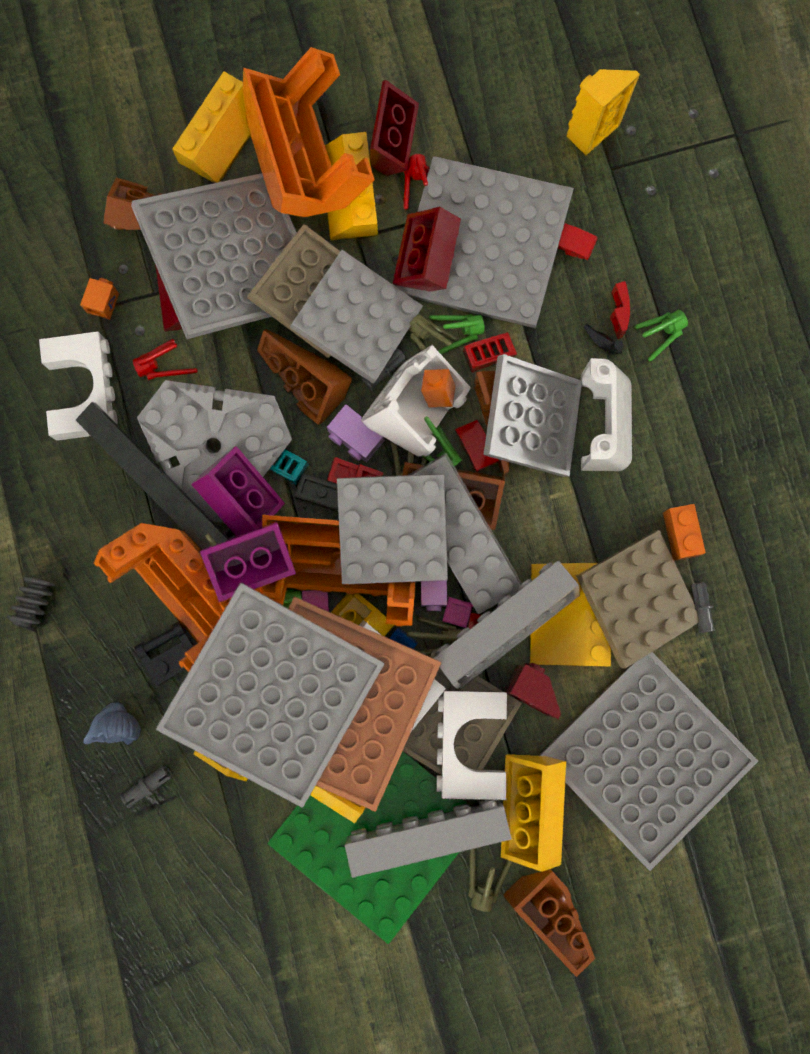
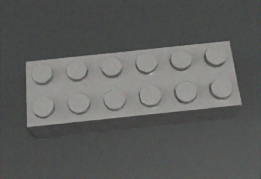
(470, 543)
(508, 624)
(427, 837)

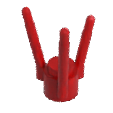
(418, 171)
(146, 363)

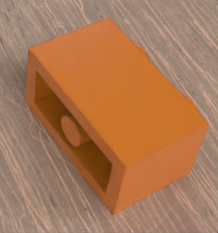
(684, 532)

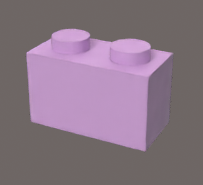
(350, 431)

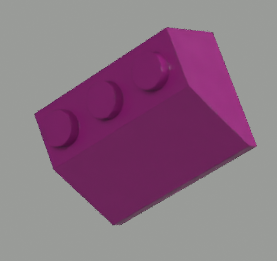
(237, 492)
(249, 558)

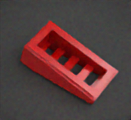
(469, 350)

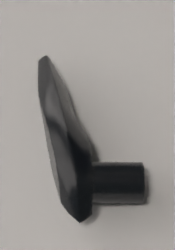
(604, 341)

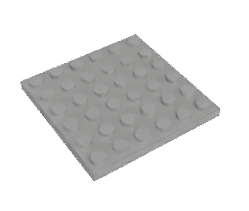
(503, 240)
(214, 249)
(270, 695)
(649, 759)

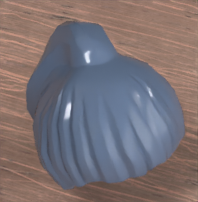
(113, 725)

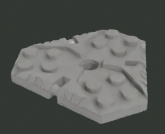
(183, 420)

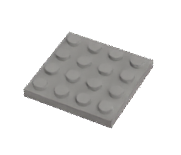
(356, 316)
(532, 416)
(392, 529)

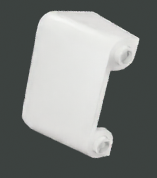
(401, 407)
(614, 448)

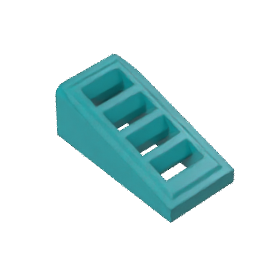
(300, 468)

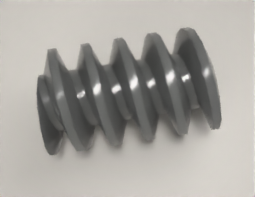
(30, 603)

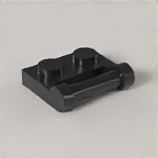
(166, 664)

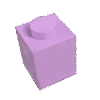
(434, 595)

